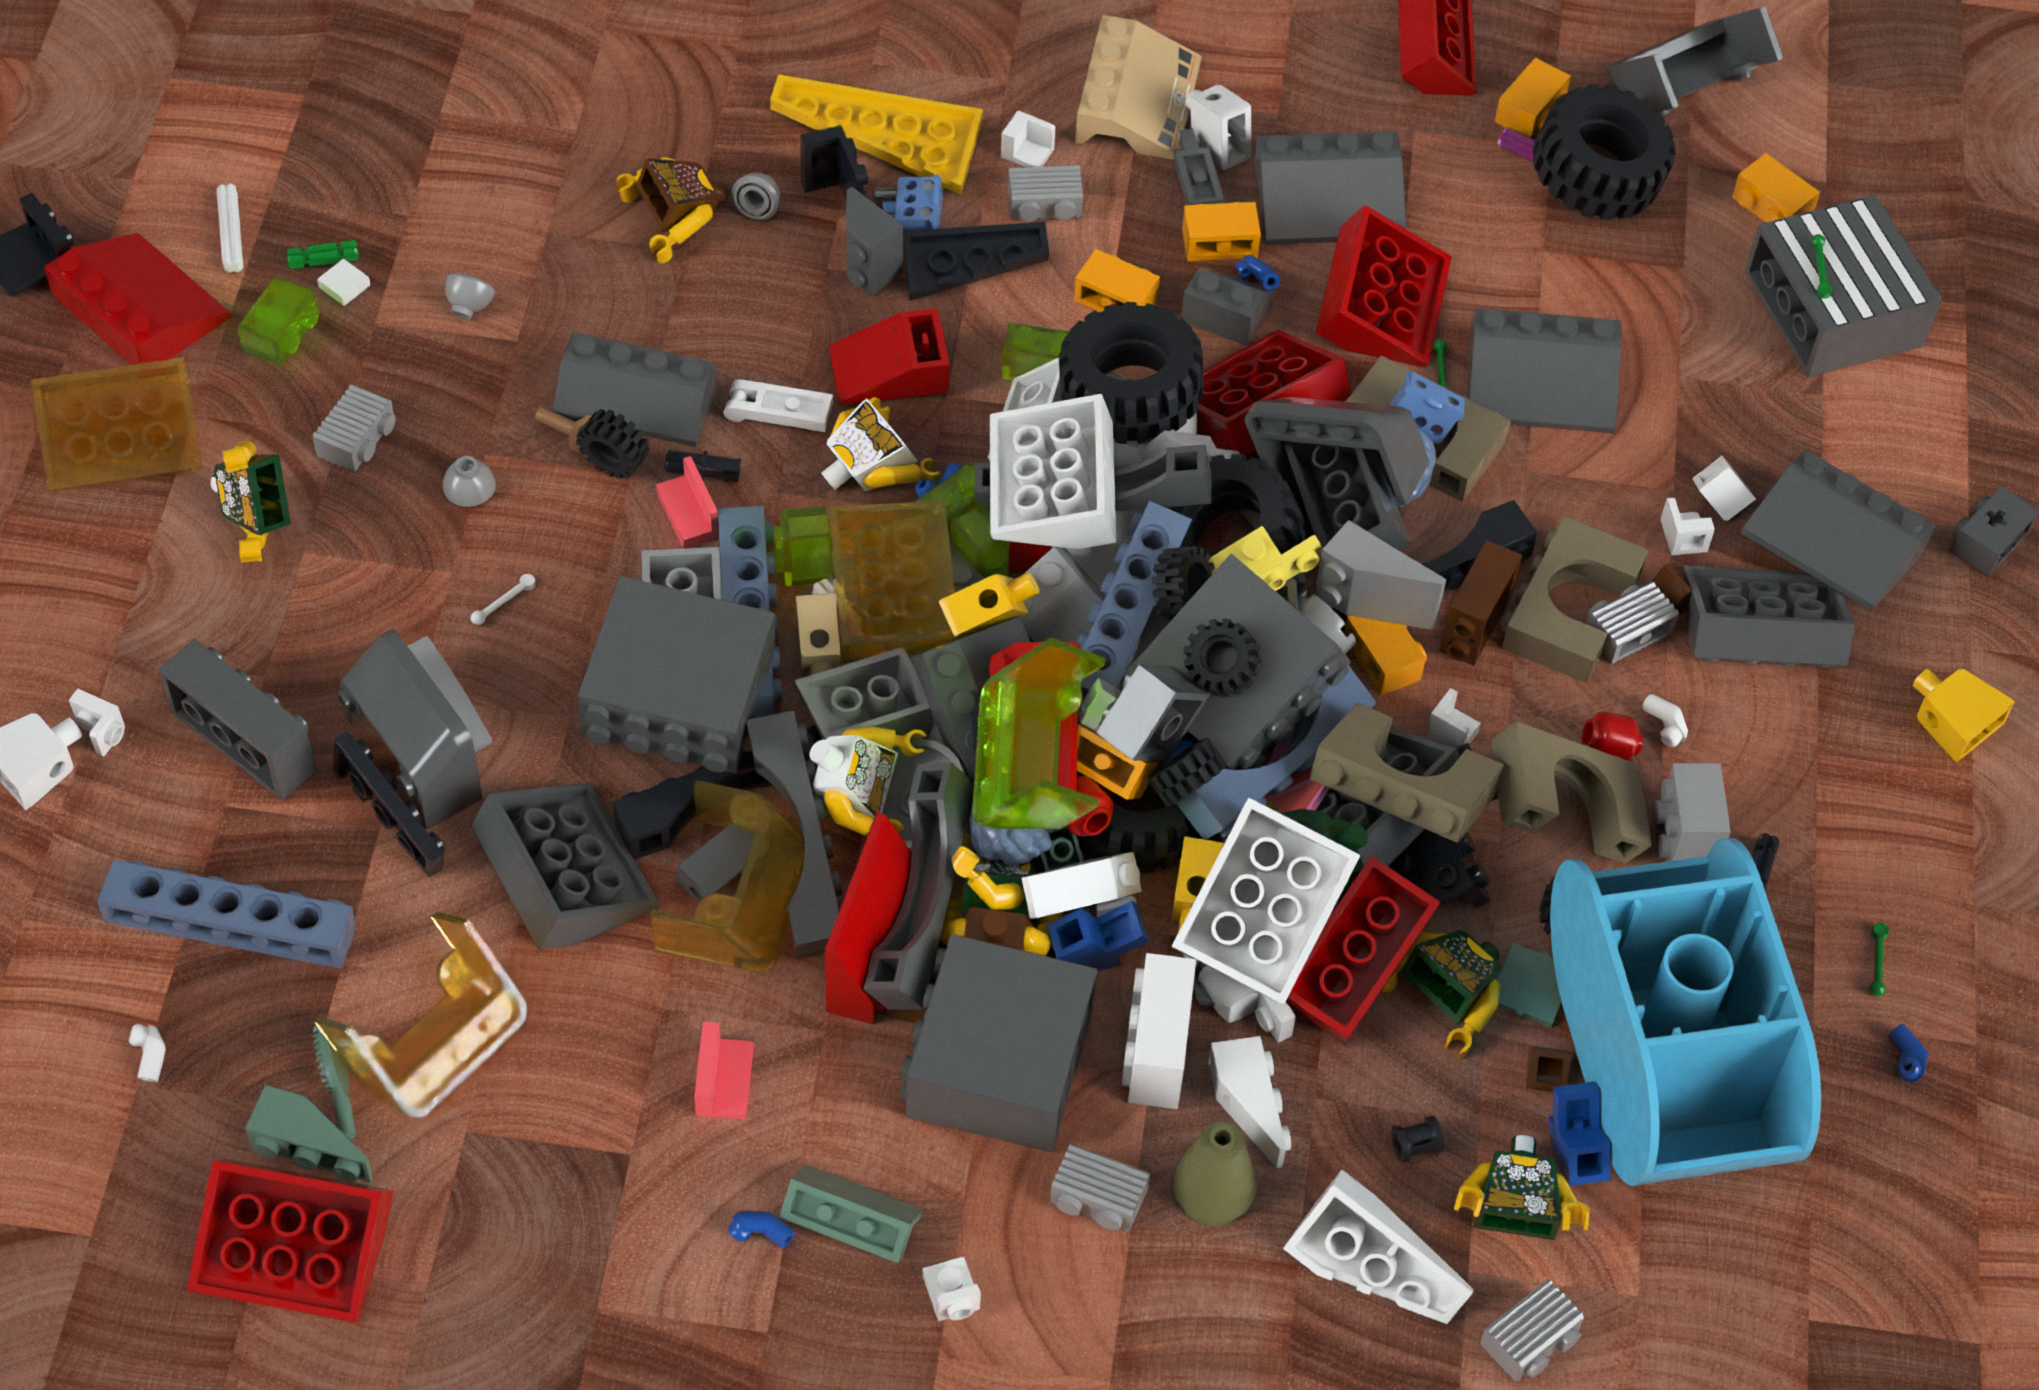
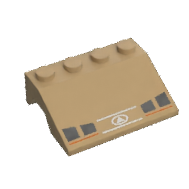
(1137, 88)

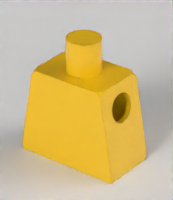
(988, 603)
(1960, 710)
(1195, 865)

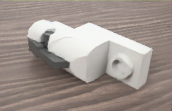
(1236, 1000)

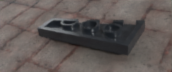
(963, 255)
(355, 759)

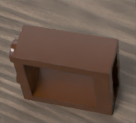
(1480, 603)

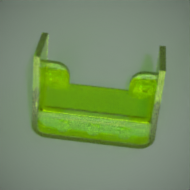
(1021, 739)

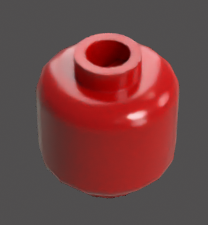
(1613, 734)
(1097, 819)

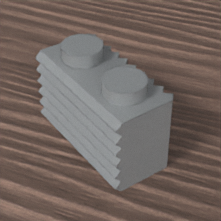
(1045, 192)
(354, 428)
(1633, 620)
(1099, 1188)
(1533, 1331)

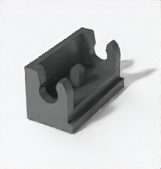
(715, 863)

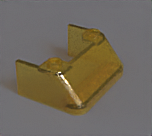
(753, 924)
(450, 1039)

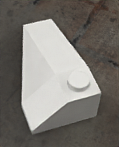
(1368, 1246)

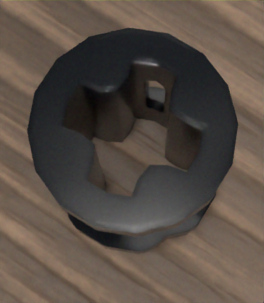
(1417, 1139)

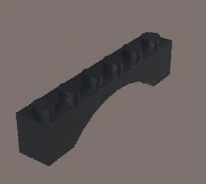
(1502, 525)
(657, 815)

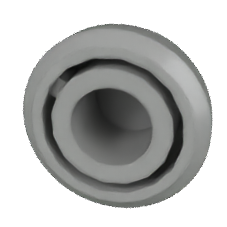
(756, 196)
(467, 294)
(468, 482)

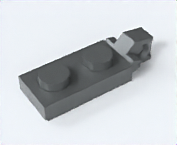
(1196, 171)

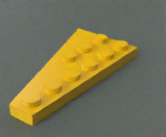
(899, 129)

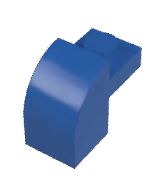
(1099, 940)
(1576, 1134)

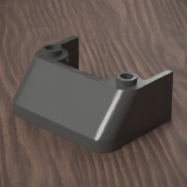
(1698, 58)
(1340, 424)
(415, 725)

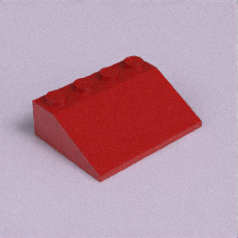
(1383, 290)
(134, 298)
(1260, 372)
(865, 920)
(288, 1239)

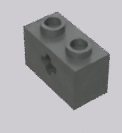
(1993, 530)

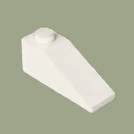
(1082, 884)

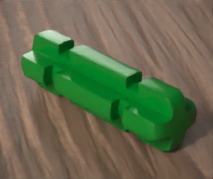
(322, 254)

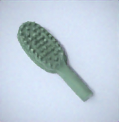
(337, 1075)

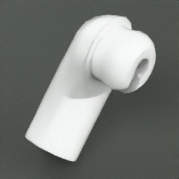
(152, 1048)

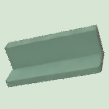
(850, 1213)

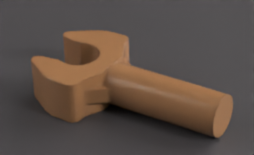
(562, 424)

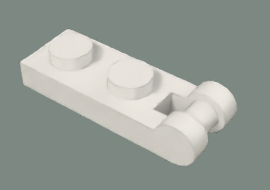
(778, 405)

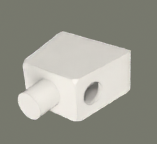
(1222, 124)
(35, 756)

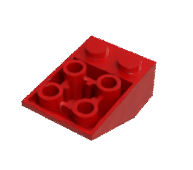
(892, 359)

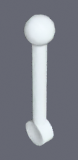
(527, 582)

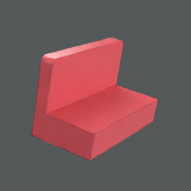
(689, 507)
(722, 1075)

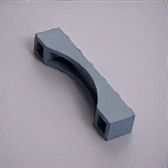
(1221, 800)

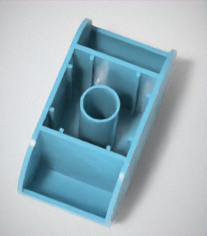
(1685, 1015)

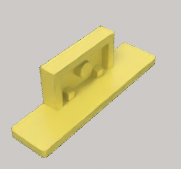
(1265, 560)

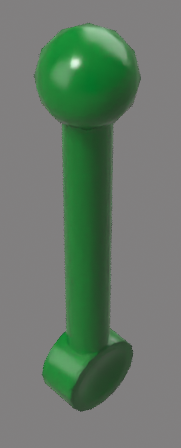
(1824, 289)
(1440, 347)
(1879, 932)

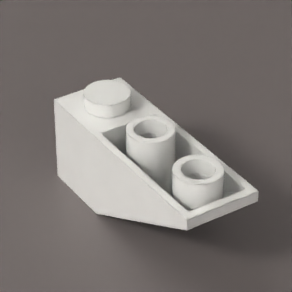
(1244, 1089)

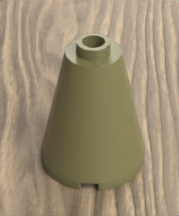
(1215, 1177)

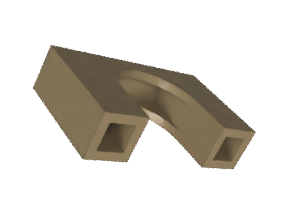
(1473, 439)
(1571, 555)
(1603, 781)
(1440, 803)

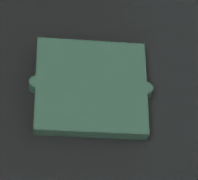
(1529, 985)

